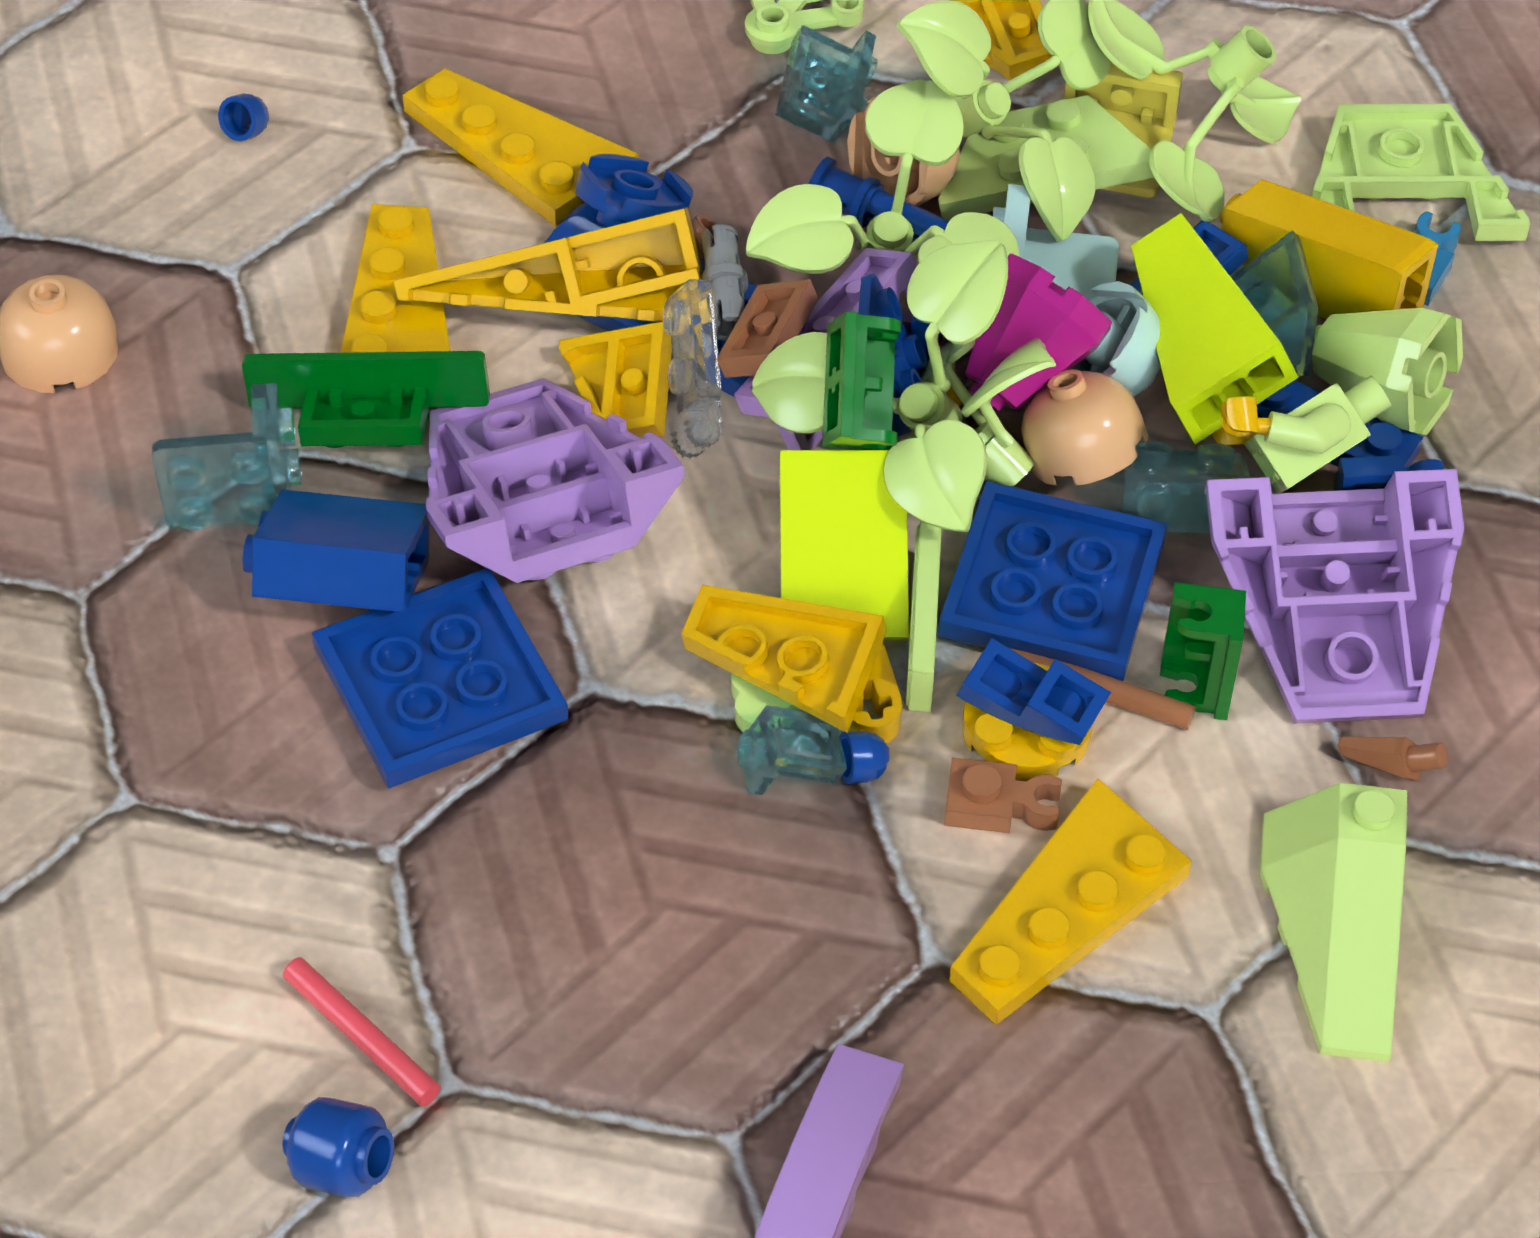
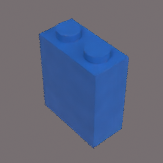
(338, 550)

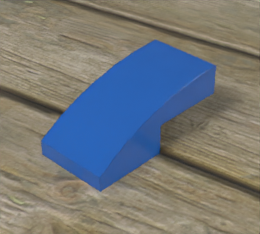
(1045, 702)

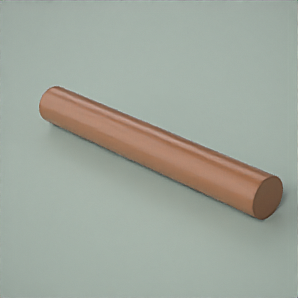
(1132, 696)

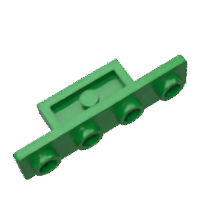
(369, 394)

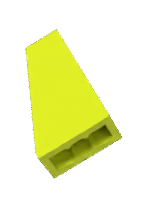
(1209, 331)

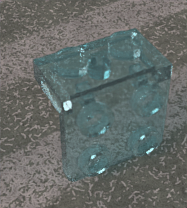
(229, 475)

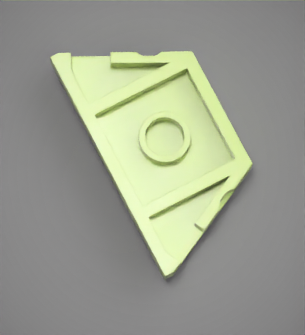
(993, 163)

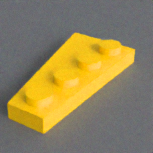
(509, 140)
(394, 247)
(1072, 898)

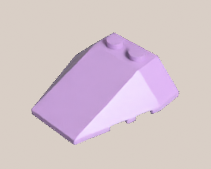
(543, 481)
(1343, 587)

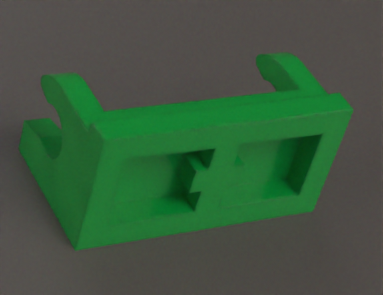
(860, 382)
(1204, 645)

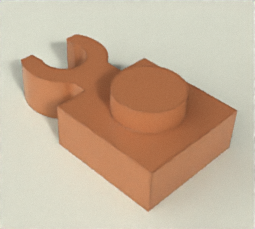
(989, 796)

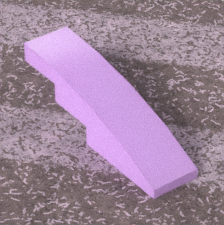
(832, 1147)

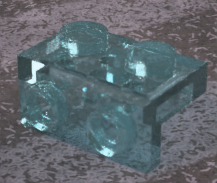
(825, 82)
(1171, 483)

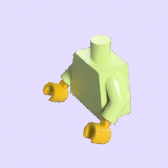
(1308, 437)

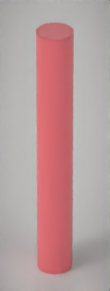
(361, 1032)

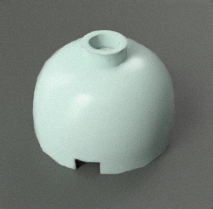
(1130, 346)

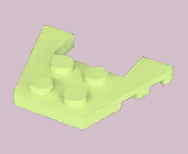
(1415, 154)

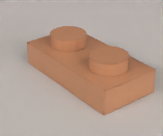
(768, 320)

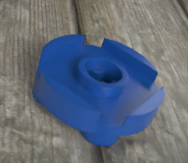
(625, 191)

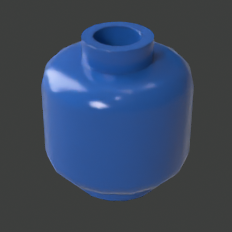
(338, 1147)

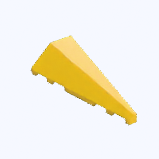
(602, 272)

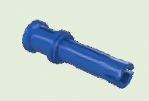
(868, 199)

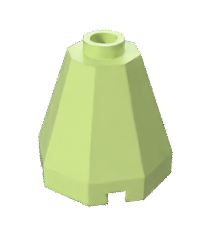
(1404, 353)

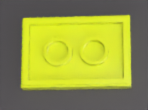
(843, 535)

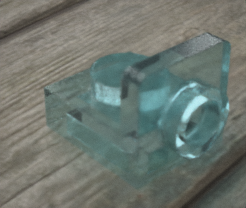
(790, 746)

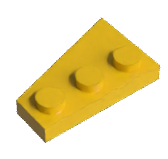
(789, 648)

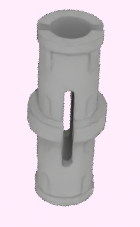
(726, 276)

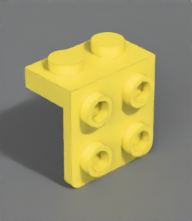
(1143, 107)

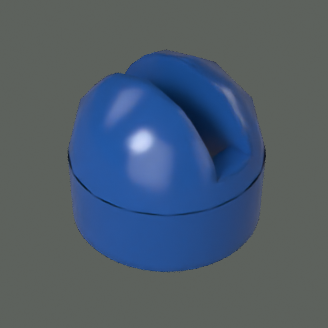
(239, 112)
(864, 755)

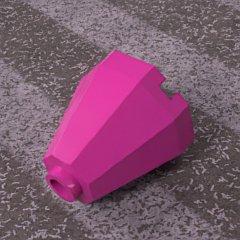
(1031, 310)

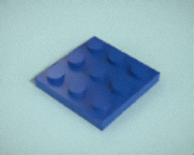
(1053, 579)
(440, 677)

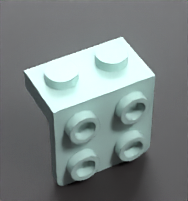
(1075, 262)

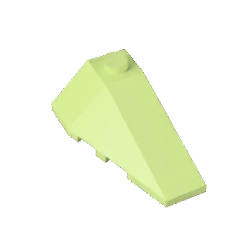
(1338, 901)

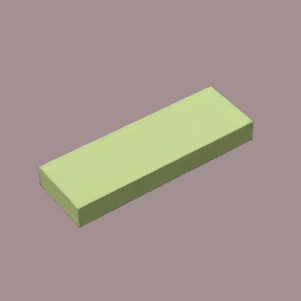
(923, 618)

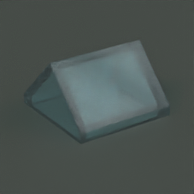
(1284, 297)

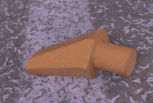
(1394, 755)

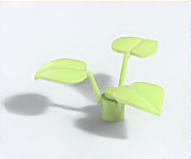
(952, 50)
(1234, 69)
(805, 224)
(1005, 456)
(946, 463)

